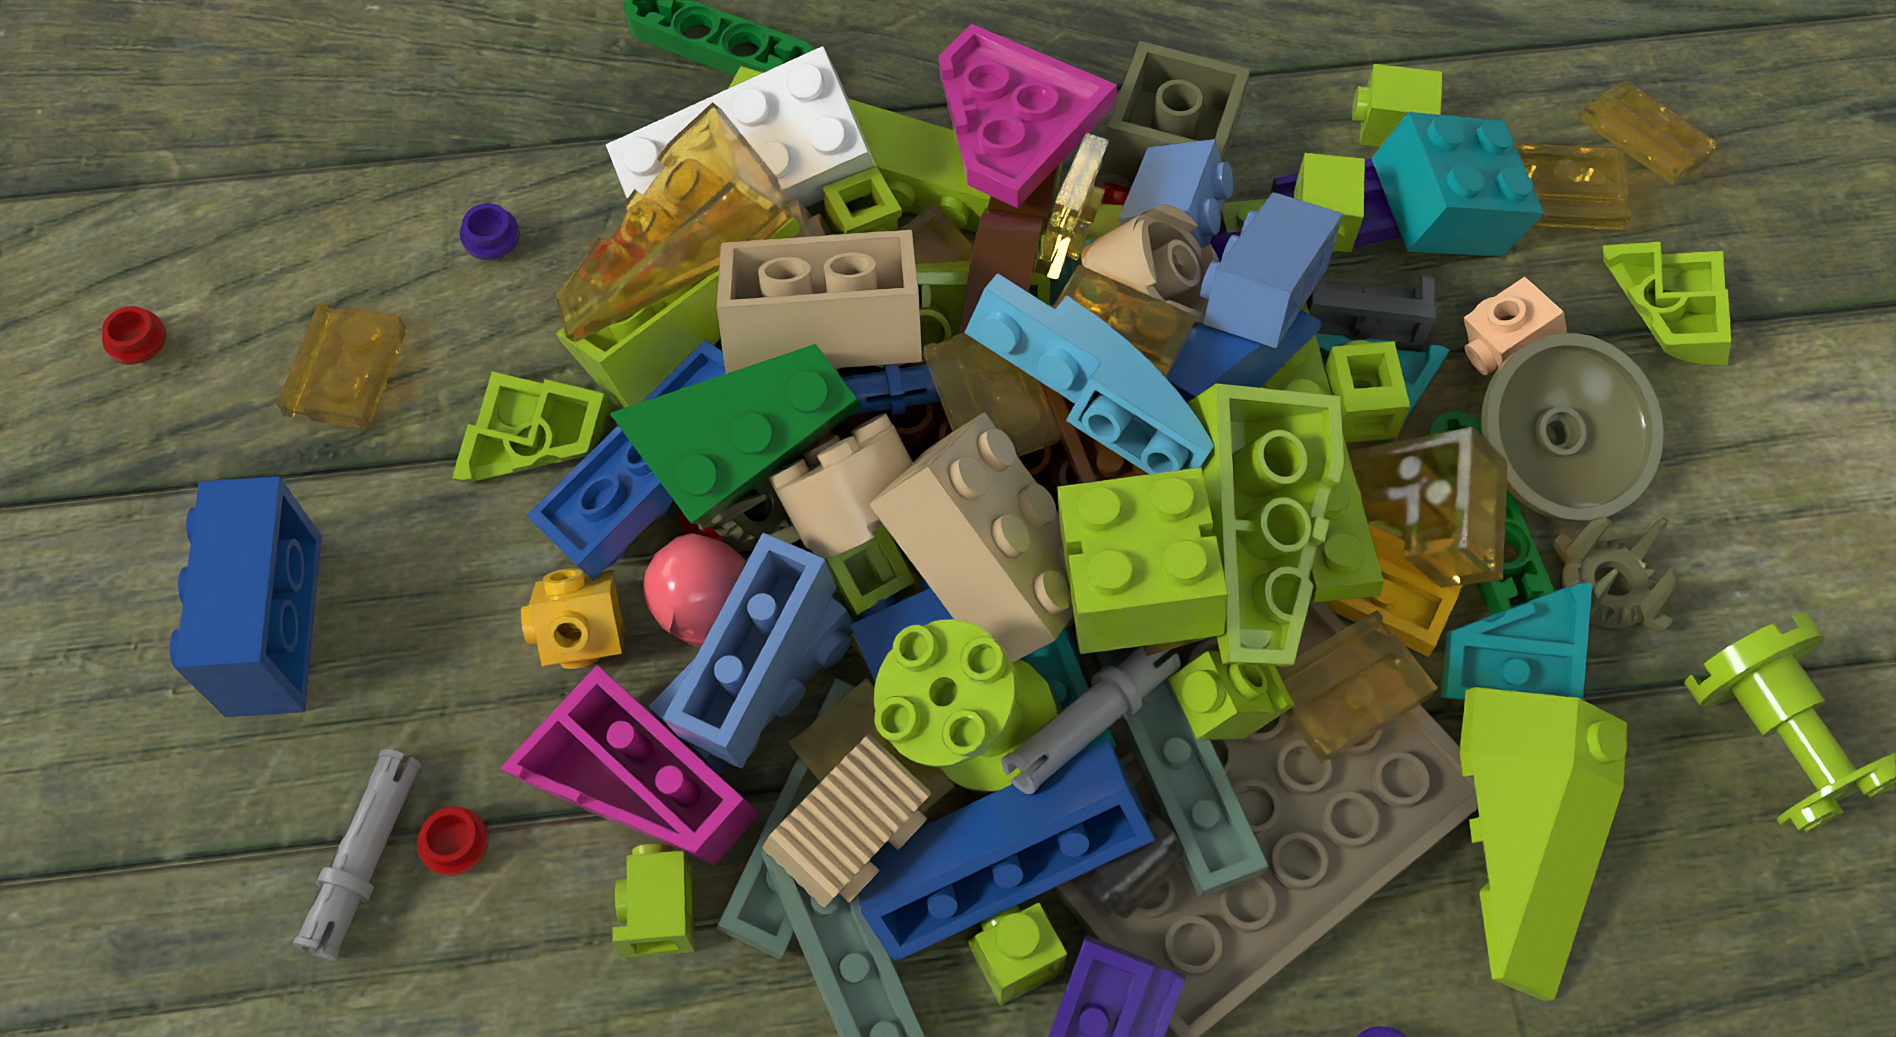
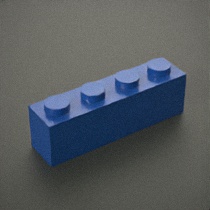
(1003, 852)

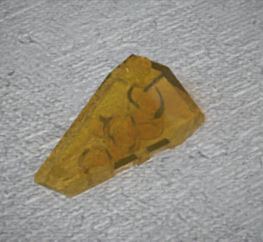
(673, 233)

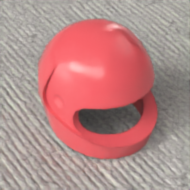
(690, 585)

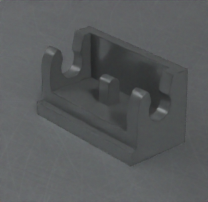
(1375, 311)

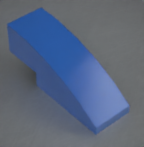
(1228, 359)

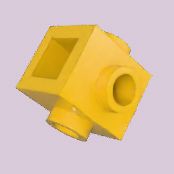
(574, 618)

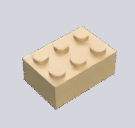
(831, 291)
(983, 536)

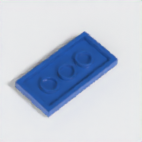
(613, 489)

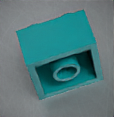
(1456, 185)

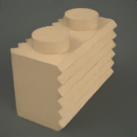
(847, 821)

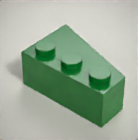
(737, 428)

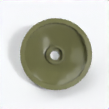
(1602, 422)

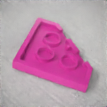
(1016, 111)

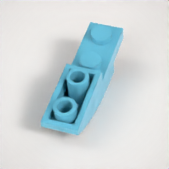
(1113, 385)

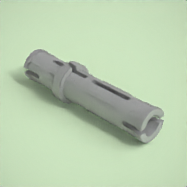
(1113, 695)
(349, 874)

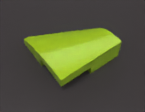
(1677, 297)
(530, 427)

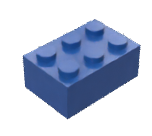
(248, 597)

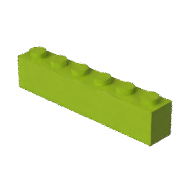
(917, 162)

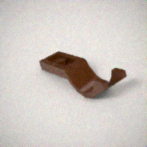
(1008, 243)

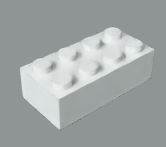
(789, 116)

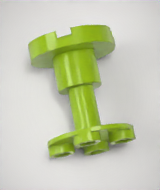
(1783, 699)
(959, 702)

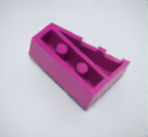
(630, 769)

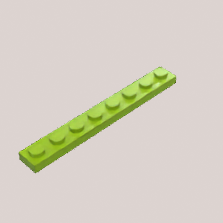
(1347, 559)

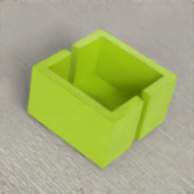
(1144, 561)

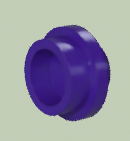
(489, 232)

